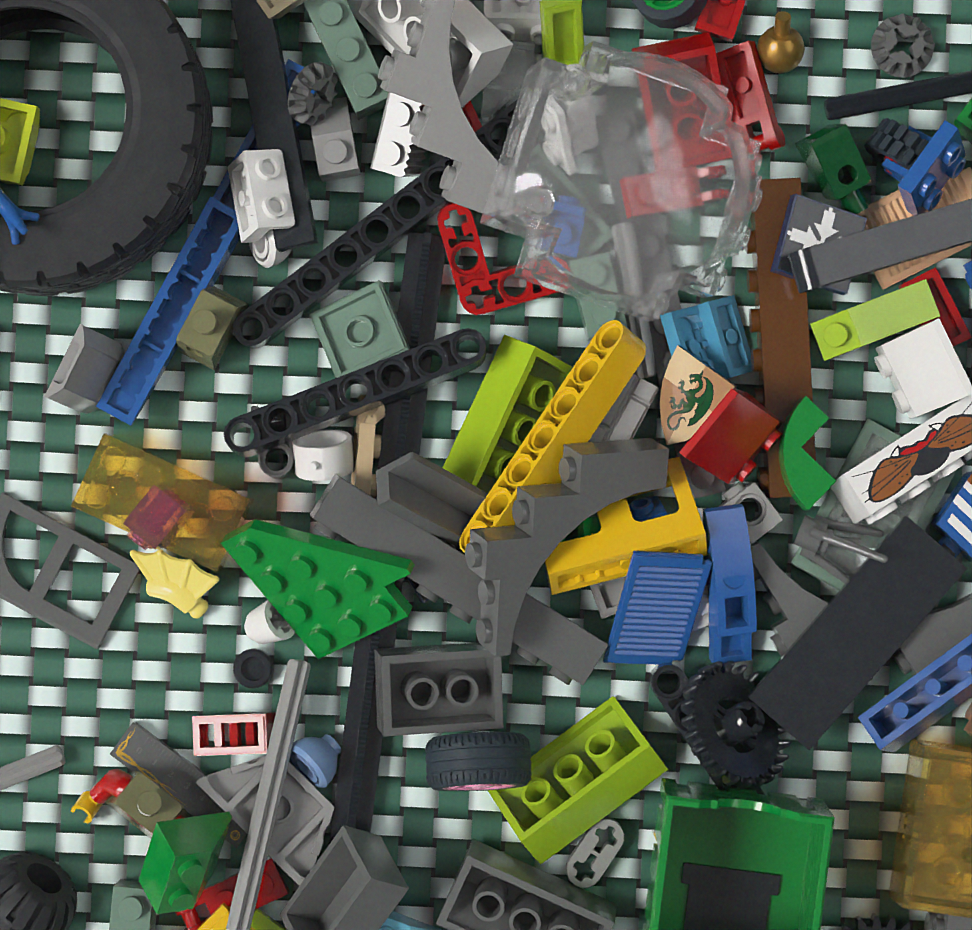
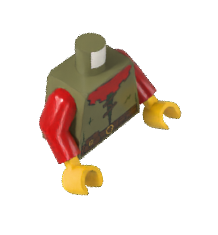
(133, 798)

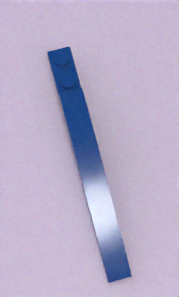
(193, 270)

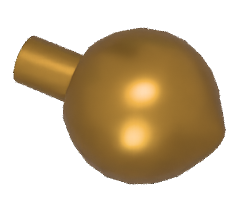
(780, 45)

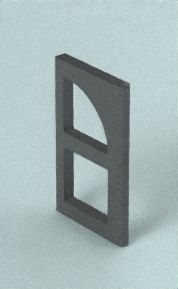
(34, 600)

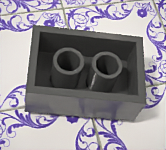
(438, 689)

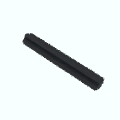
(898, 95)

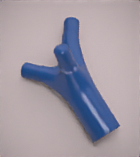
(14, 217)

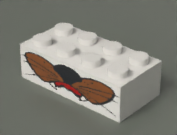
(907, 463)

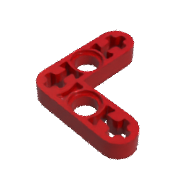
(479, 273)

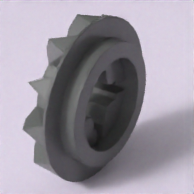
(899, 63)
(301, 103)

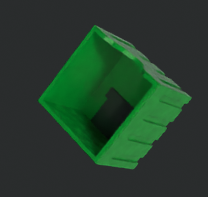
(737, 860)

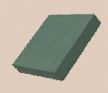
(359, 329)

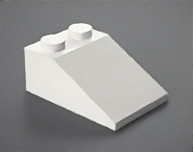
(923, 370)

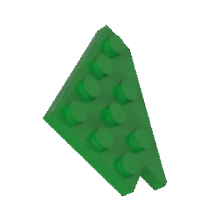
(321, 585)

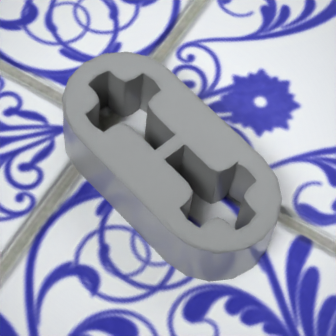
(602, 857)

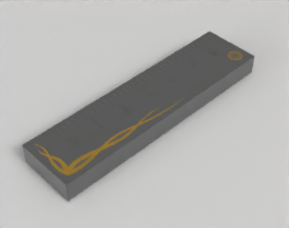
(171, 772)

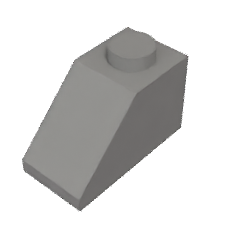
(335, 143)

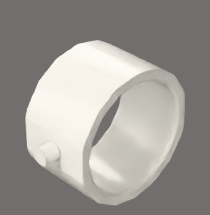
(323, 455)

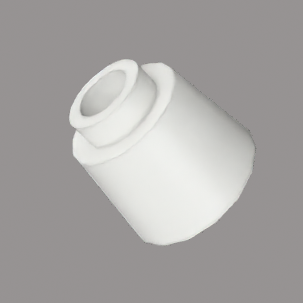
(267, 625)

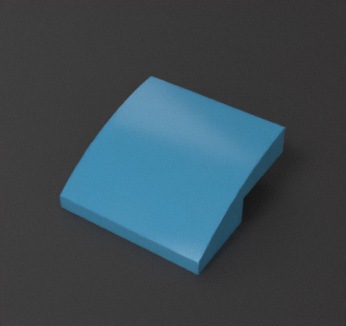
(711, 334)

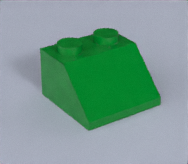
(182, 860)

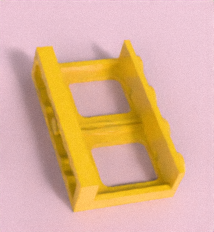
(609, 551)

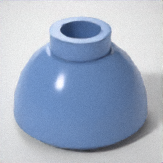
(316, 759)

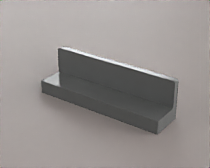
(428, 496)

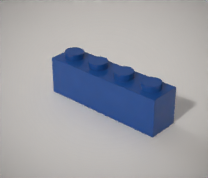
(921, 699)

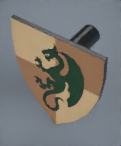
(689, 395)

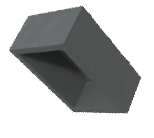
(348, 887)

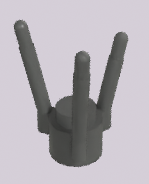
(815, 536)

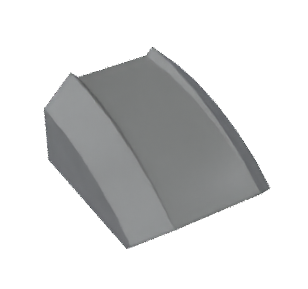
(85, 370)

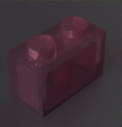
(157, 518)

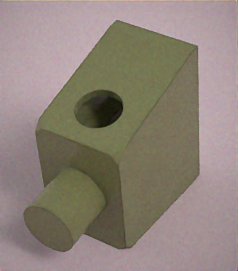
(209, 326)

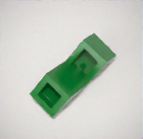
(800, 472)

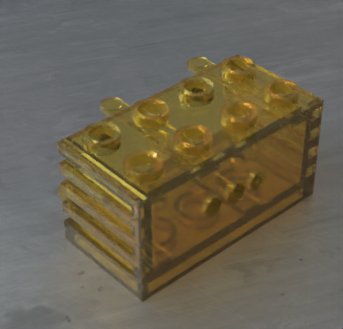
(935, 831)

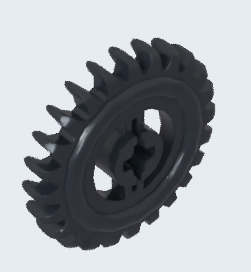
(715, 727)

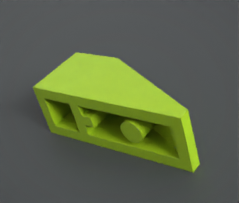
(875, 319)

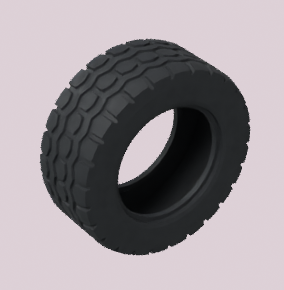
(155, 168)

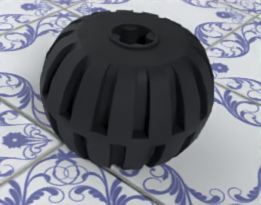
(35, 893)

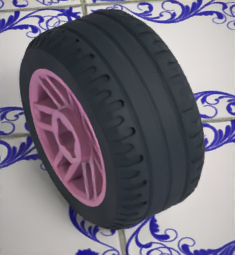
(478, 761)

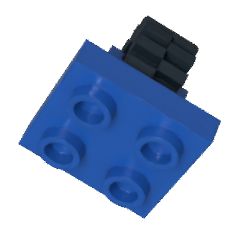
(918, 160)

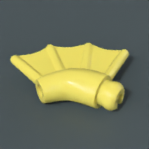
(175, 580)

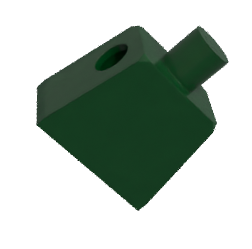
(825, 155)

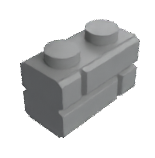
(627, 411)

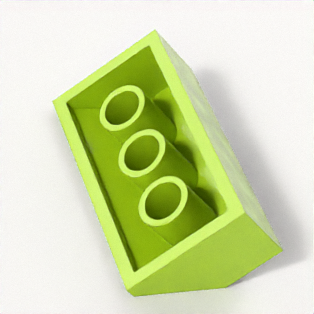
(504, 411)
(579, 780)

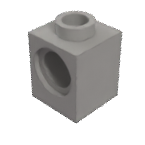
(767, 514)

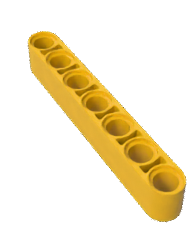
(567, 419)

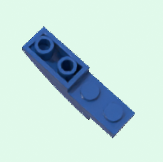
(730, 584)

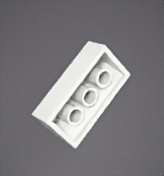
(474, 47)

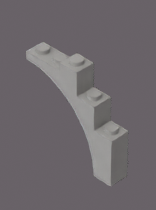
(442, 125)

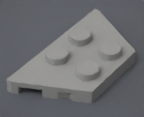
(299, 819)

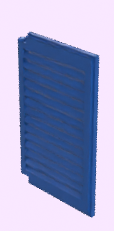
(657, 608)

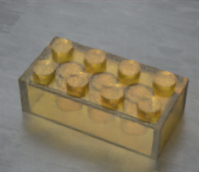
(124, 474)

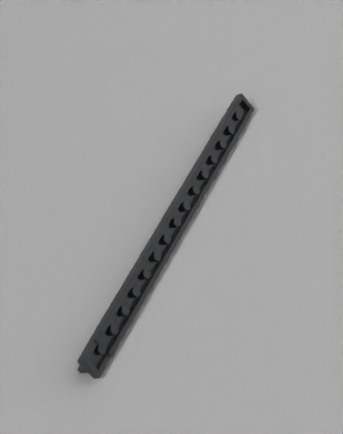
(400, 436)

